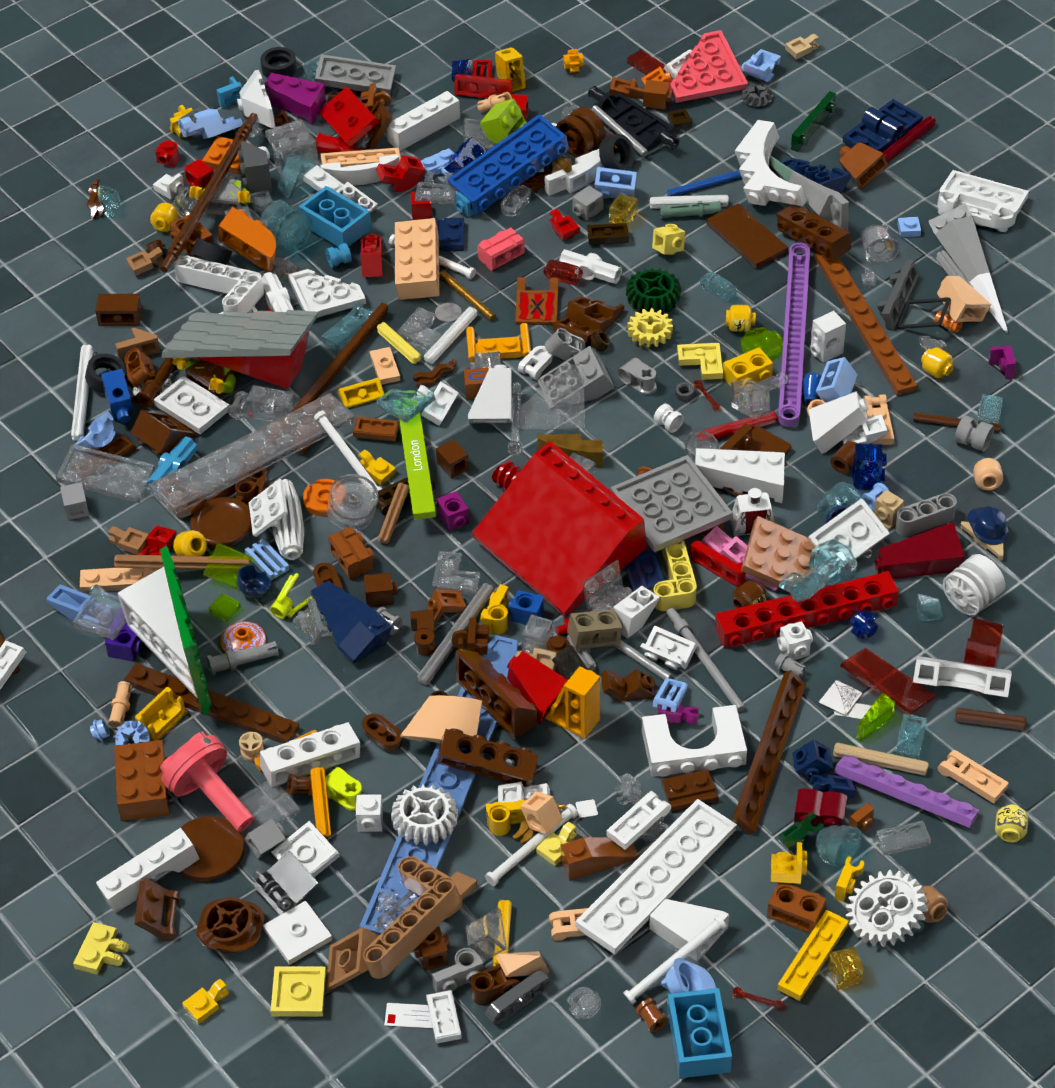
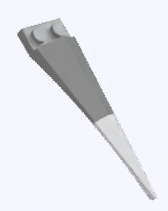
(960, 239)

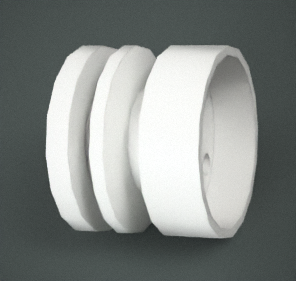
(974, 584)

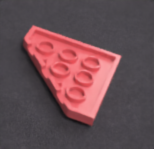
(708, 70)

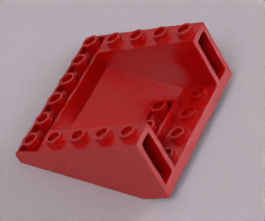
(560, 528)

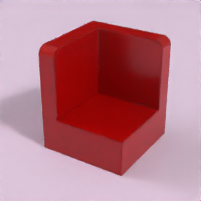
(420, 209)

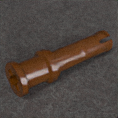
(153, 386)

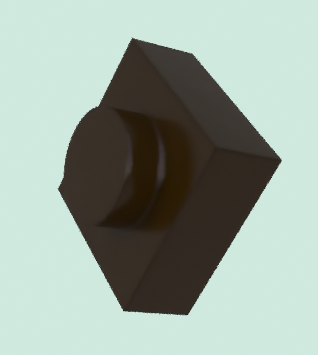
(679, 119)

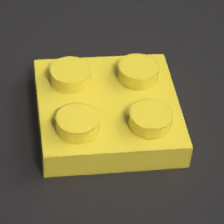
(298, 991)

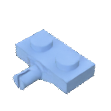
(437, 162)

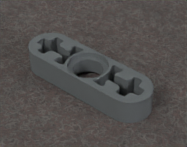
(518, 997)

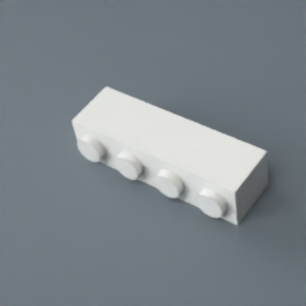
(423, 121)

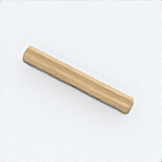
(882, 759)

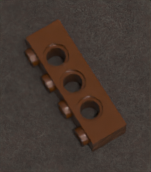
(814, 231)
(475, 762)

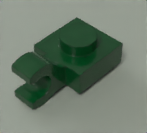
(798, 830)

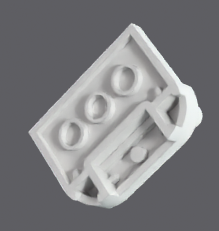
(987, 201)

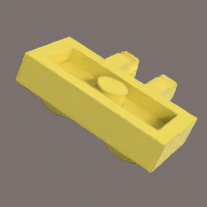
(97, 947)

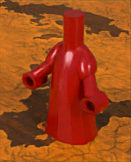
(332, 144)

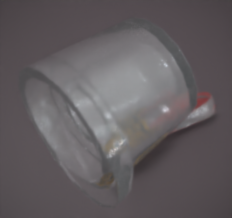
(878, 244)

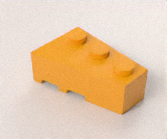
(578, 703)

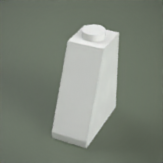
(494, 398)
(837, 420)
(681, 922)

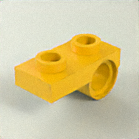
(496, 613)
(503, 814)

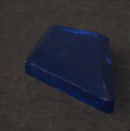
(460, 67)

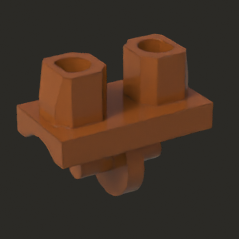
(371, 96)

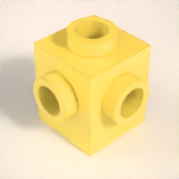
(668, 239)

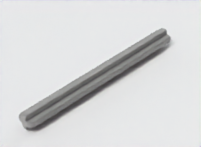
(462, 623)

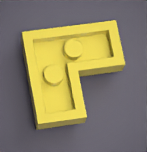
(705, 355)

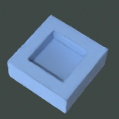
(909, 227)

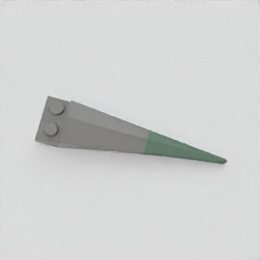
(820, 199)

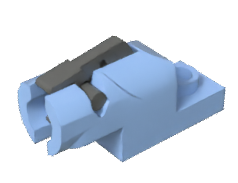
(206, 122)

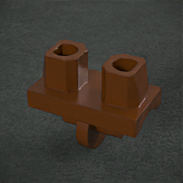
(475, 639)

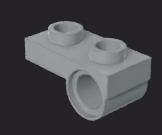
(458, 974)

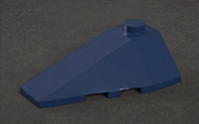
(833, 179)
(353, 623)

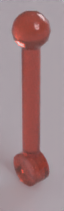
(698, 385)
(738, 993)

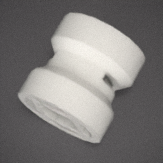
(670, 419)

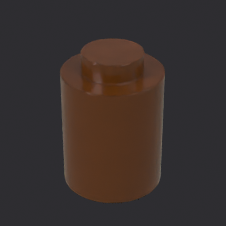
(844, 458)

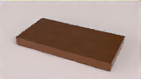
(747, 236)

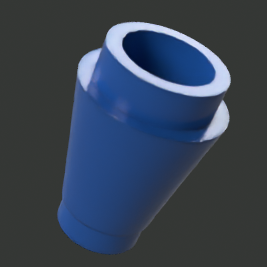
(810, 384)

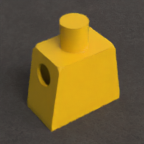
(511, 63)

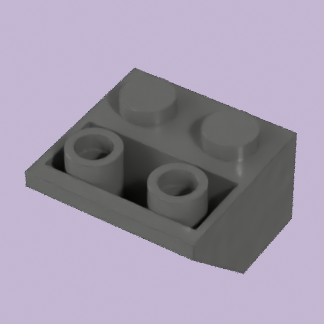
(254, 168)

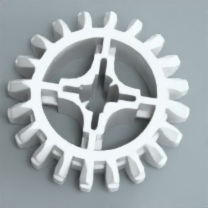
(423, 821)

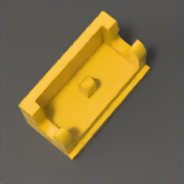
(162, 714)

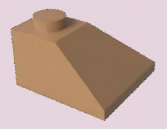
(347, 958)

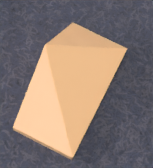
(521, 963)

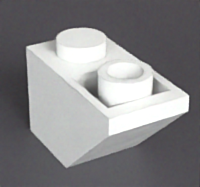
(635, 610)

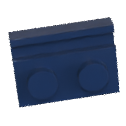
(451, 234)
(644, 571)

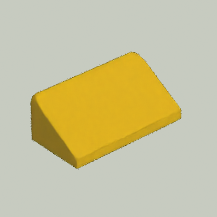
(361, 393)

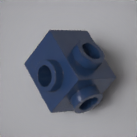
(812, 759)

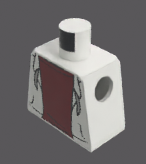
(747, 509)

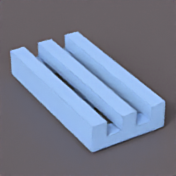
(257, 548)
(667, 702)

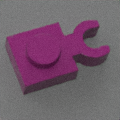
(688, 714)

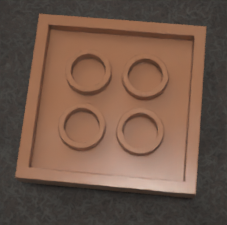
(775, 552)

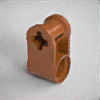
(138, 367)

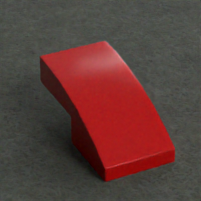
(157, 539)

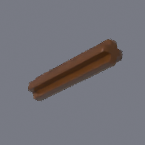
(990, 719)

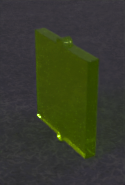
(225, 572)

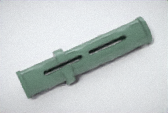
(695, 209)

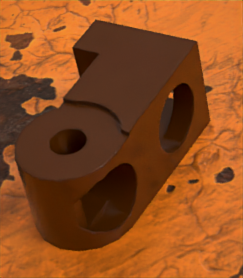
(425, 636)

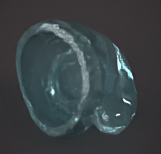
(840, 494)
(837, 843)

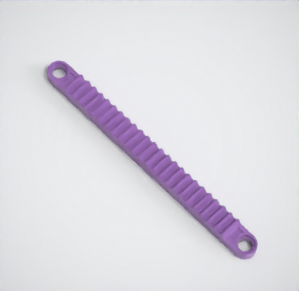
(794, 334)

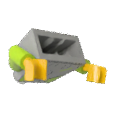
(228, 195)

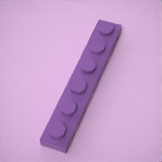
(907, 791)

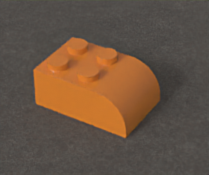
(248, 238)

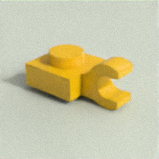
(378, 469)
(846, 882)
(203, 1003)

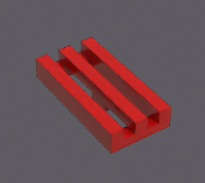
(482, 63)

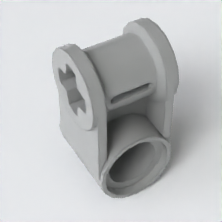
(564, 344)
(638, 376)

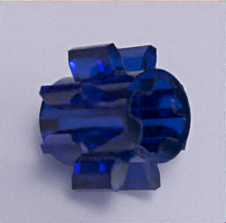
(863, 624)

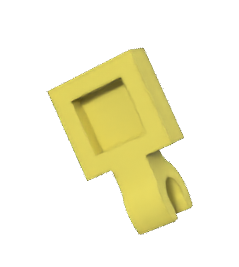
(550, 847)

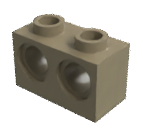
(594, 629)

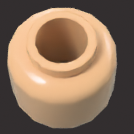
(988, 474)

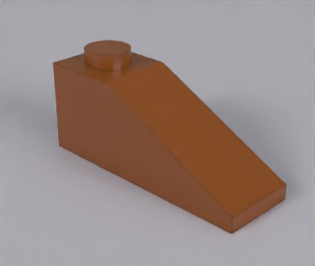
(593, 855)

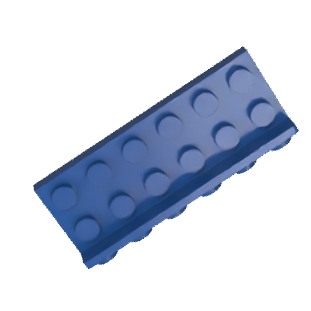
(509, 163)

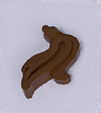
(537, 182)

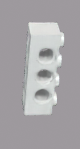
(301, 755)

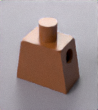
(862, 163)

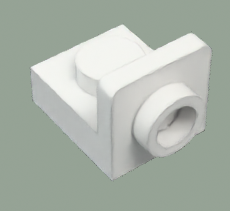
(169, 185)

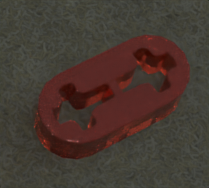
(565, 272)

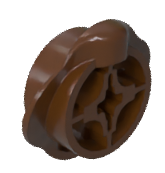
(230, 925)

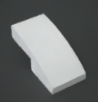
(868, 432)
(516, 791)

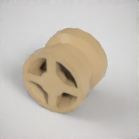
(250, 740)

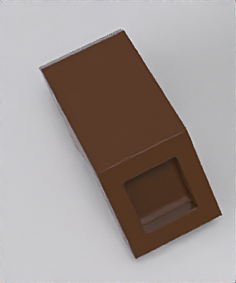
(632, 687)

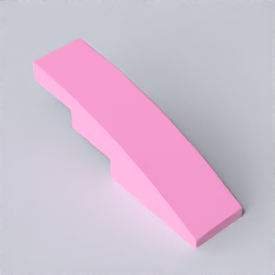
(733, 549)

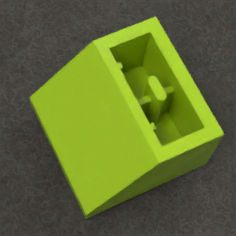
(502, 120)

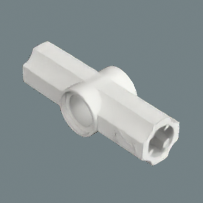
(592, 266)
(276, 295)

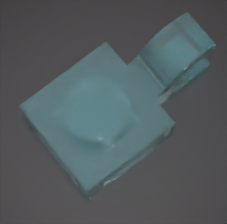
(109, 198)

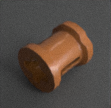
(652, 1015)

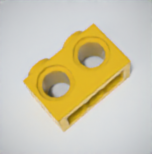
(750, 365)

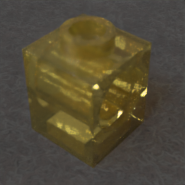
(623, 209)
(846, 968)

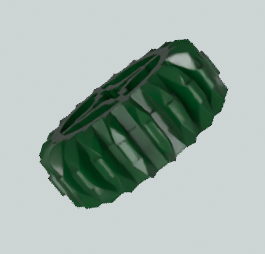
(653, 290)

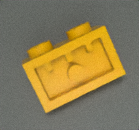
(788, 867)

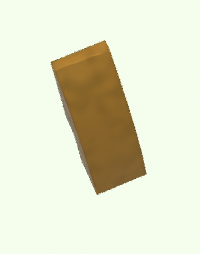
(573, 444)

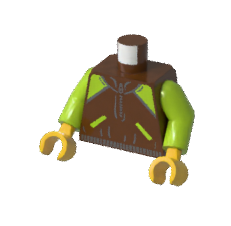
(209, 376)

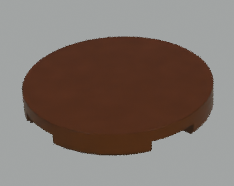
(217, 846)

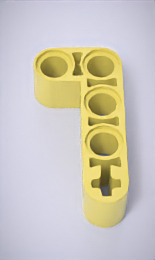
(681, 588)

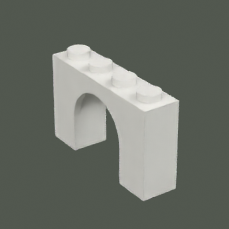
(669, 758)

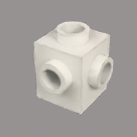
(795, 640)

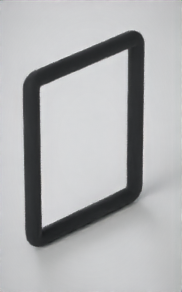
(920, 325)

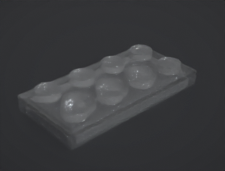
(105, 473)

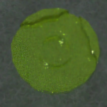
(768, 341)

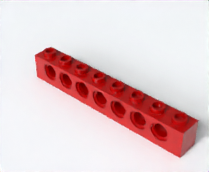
(825, 606)

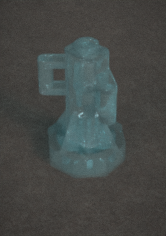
(824, 570)

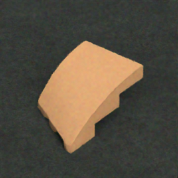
(441, 714)

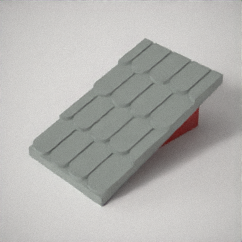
(254, 344)

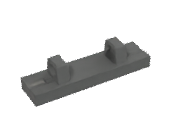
(902, 287)

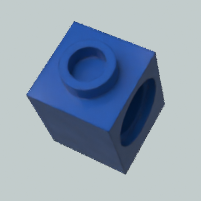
(524, 606)

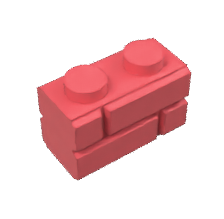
(501, 248)

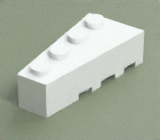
(743, 470)

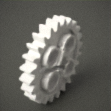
(886, 908)

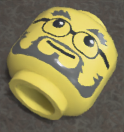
(1011, 823)

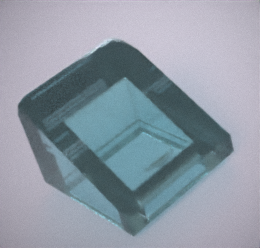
(928, 608)

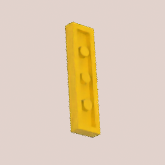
(812, 955)

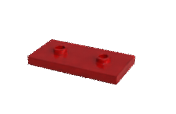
(348, 116)

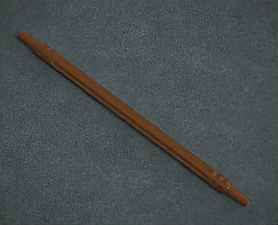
(204, 200)

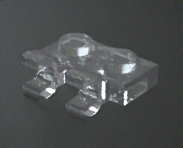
(435, 192)

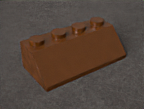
(497, 695)

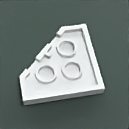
(325, 293)

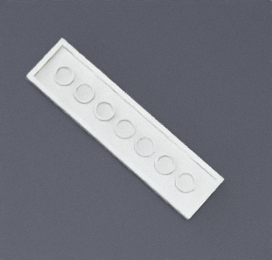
(655, 876)

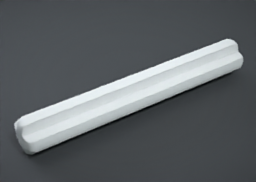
(656, 202)
(450, 335)

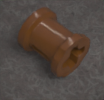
(299, 785)

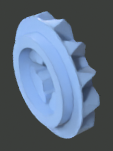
(131, 728)

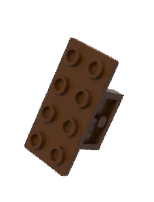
(754, 440)

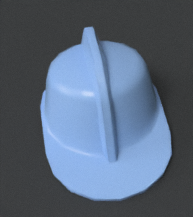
(687, 977)

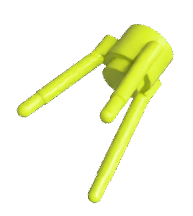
(283, 605)

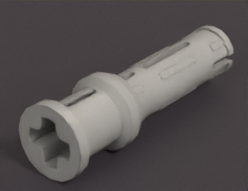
(231, 659)

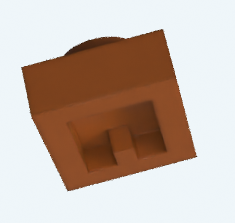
(446, 601)

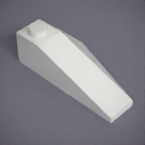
(255, 100)

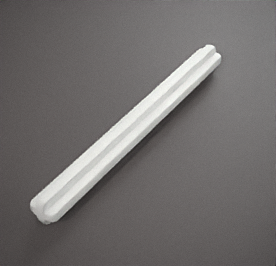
(81, 394)

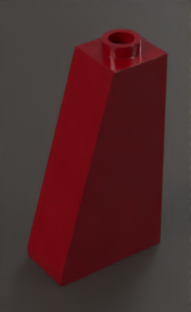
(923, 554)

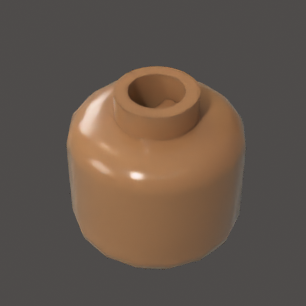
(936, 905)

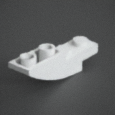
(581, 175)
(320, 178)

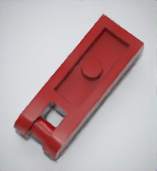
(717, 563)

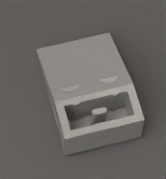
(596, 377)

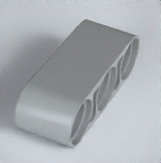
(925, 514)

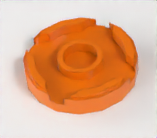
(317, 496)

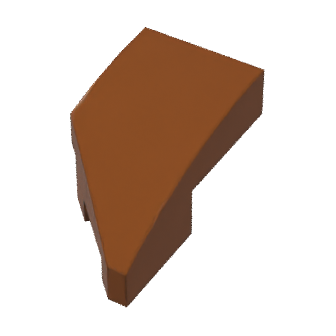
(625, 87)

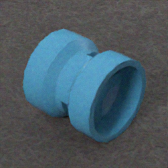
(338, 255)

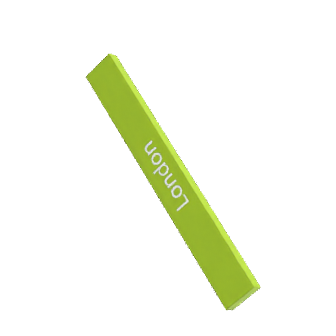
(417, 468)

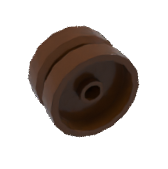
(583, 131)

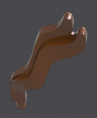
(94, 203)
(430, 378)

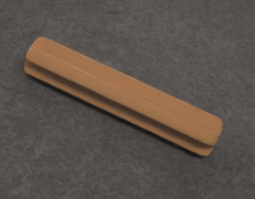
(393, 513)

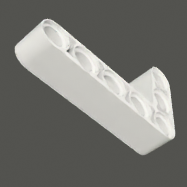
(242, 286)

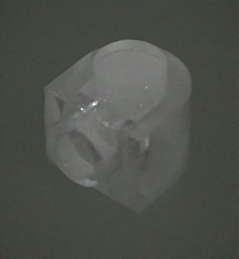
(584, 1003)

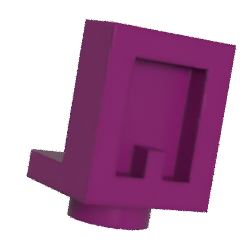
(1004, 357)

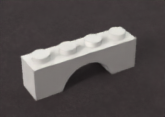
(962, 675)
(169, 854)

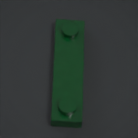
(813, 121)

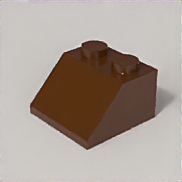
(160, 431)

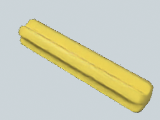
(399, 343)

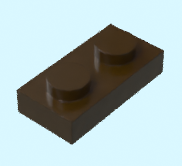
(608, 233)

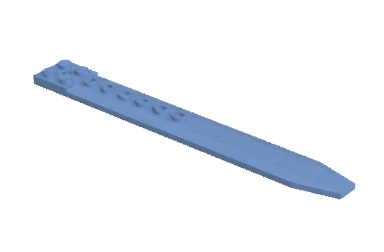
(451, 780)

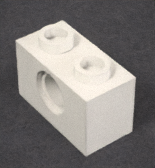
(828, 337)

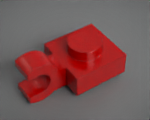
(563, 226)

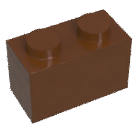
(118, 309)

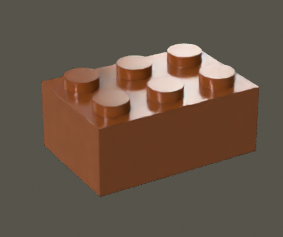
(140, 780)

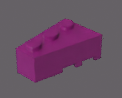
(296, 95)

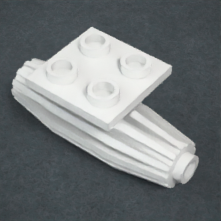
(281, 510)

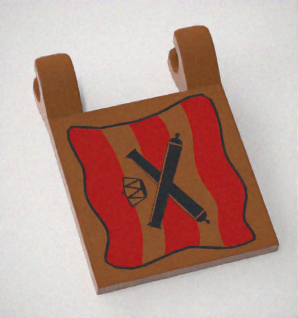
(536, 306)

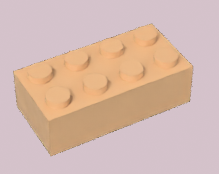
(417, 259)

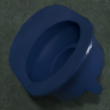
(989, 525)

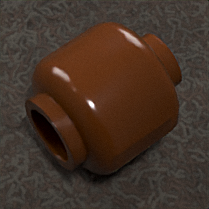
(748, 594)

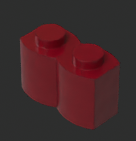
(827, 806)

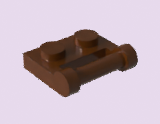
(150, 908)

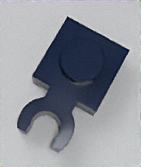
(833, 784)

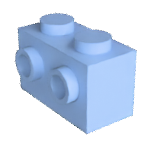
(613, 181)
(836, 380)

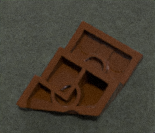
(588, 316)

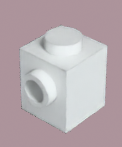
(369, 813)

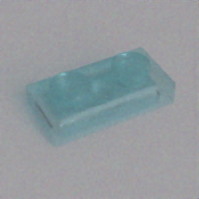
(911, 736)

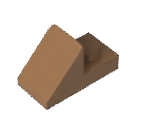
(142, 340)

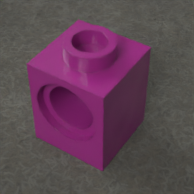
(452, 510)

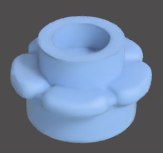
(100, 730)

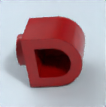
(167, 153)

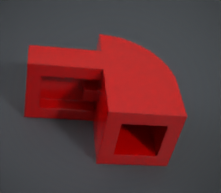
(404, 175)

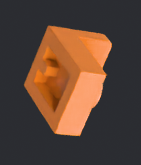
(658, 75)

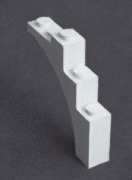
(760, 181)

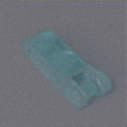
(347, 327)

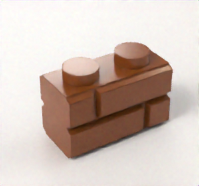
(351, 553)

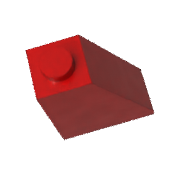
(535, 682)

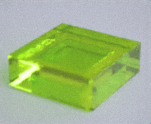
(224, 607)

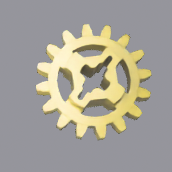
(650, 327)

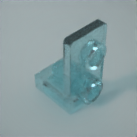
(291, 173)

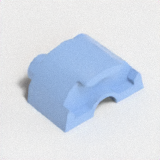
(761, 65)
(100, 433)

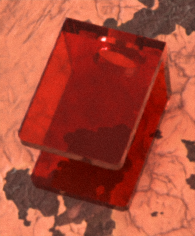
(983, 643)

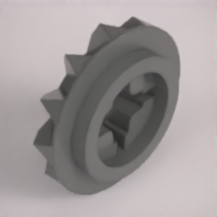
(751, 98)

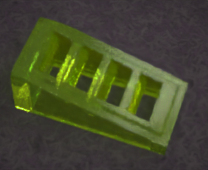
(876, 716)

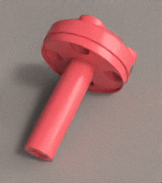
(196, 767)

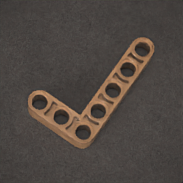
(436, 902)

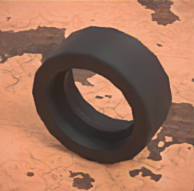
(278, 54)
(625, 149)
(211, 251)
(102, 361)

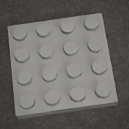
(673, 502)

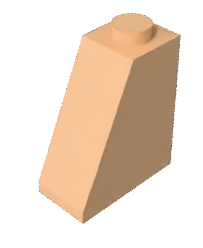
(965, 302)

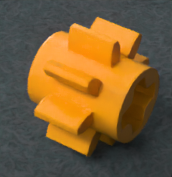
(573, 61)

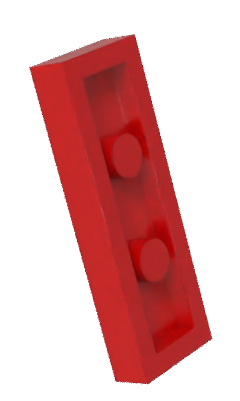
(481, 86)

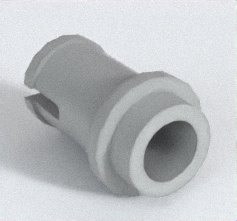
(785, 663)

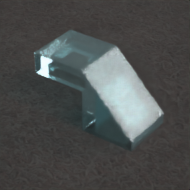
(990, 408)

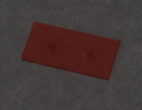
(888, 680)

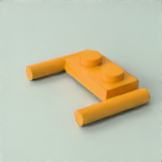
(508, 347)

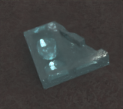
(404, 404)

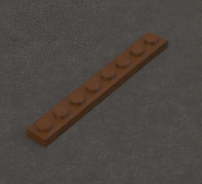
(222, 709)
(769, 752)

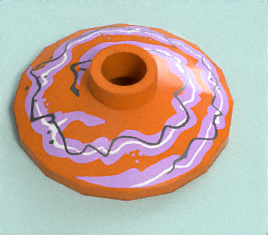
(242, 636)

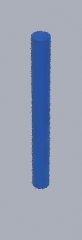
(704, 183)

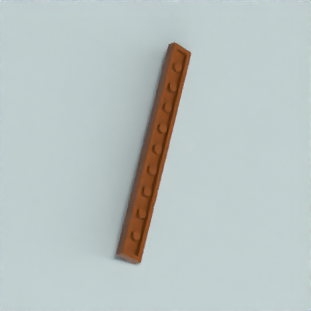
(867, 325)

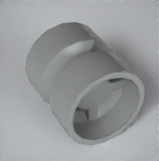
(975, 433)

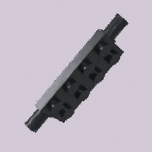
(635, 119)

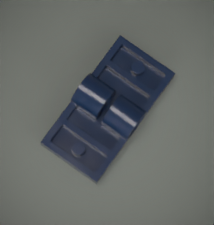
(883, 126)

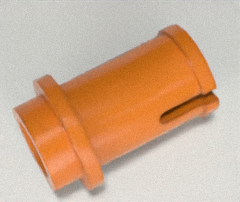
(949, 323)

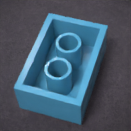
(336, 217)
(699, 1033)

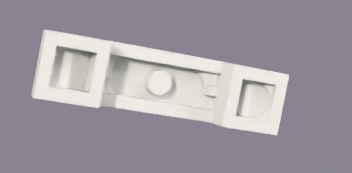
(359, 174)

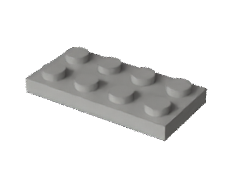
(354, 74)

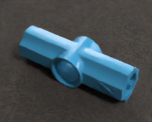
(175, 459)

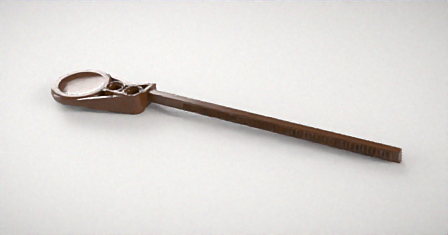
(229, 519)

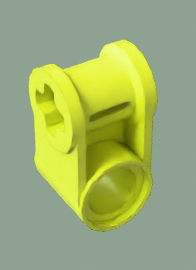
(343, 788)

